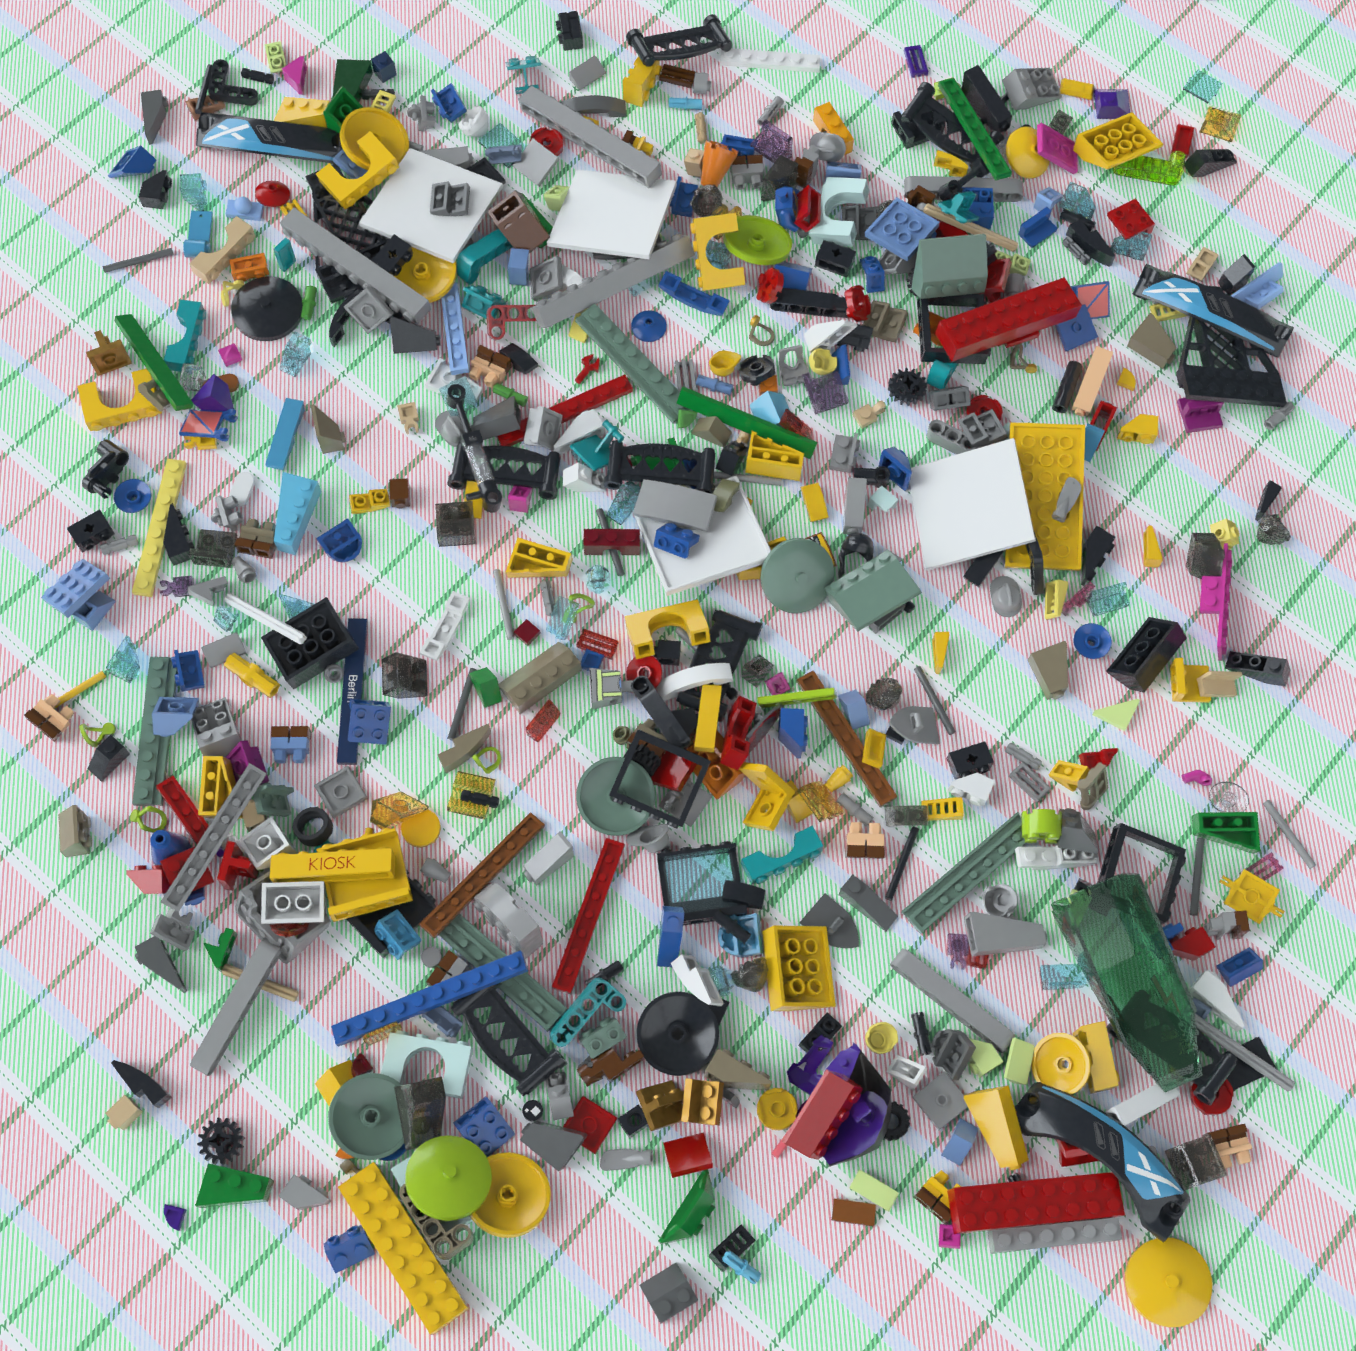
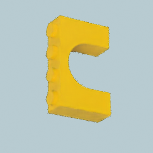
(350, 190)
(710, 276)
(100, 416)
(683, 615)

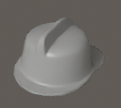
(831, 146)
(449, 428)
(1005, 596)
(652, 838)

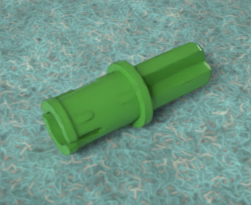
(308, 302)
(507, 392)

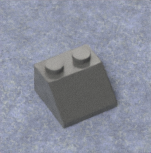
(1076, 833)
(668, 1293)

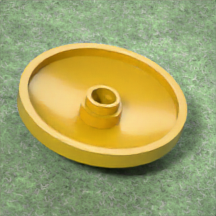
(382, 125)
(428, 275)
(516, 1197)
(1168, 1282)

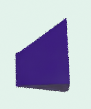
(213, 395)

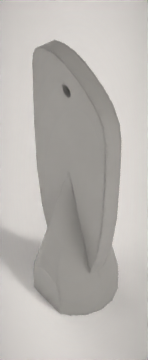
(1066, 499)
(625, 1159)

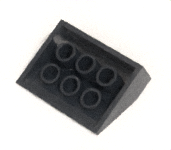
(326, 644)

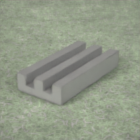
(683, 364)
(1024, 787)

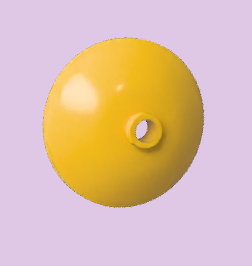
(1023, 153)
(1050, 1058)

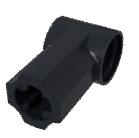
(872, 475)

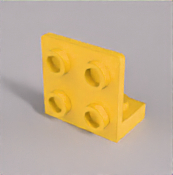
(1184, 681)

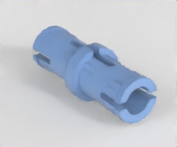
(714, 384)

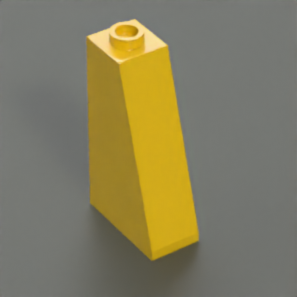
(999, 1124)

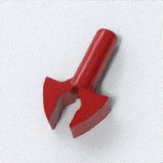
(593, 367)

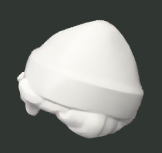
(475, 122)

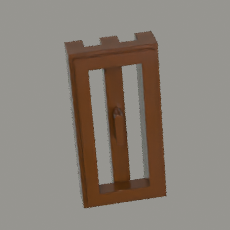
(677, 75)

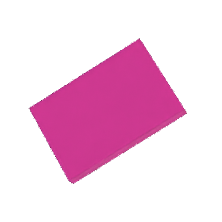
(1056, 148)

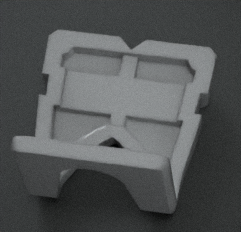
(789, 374)

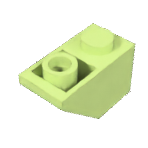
(984, 1058)

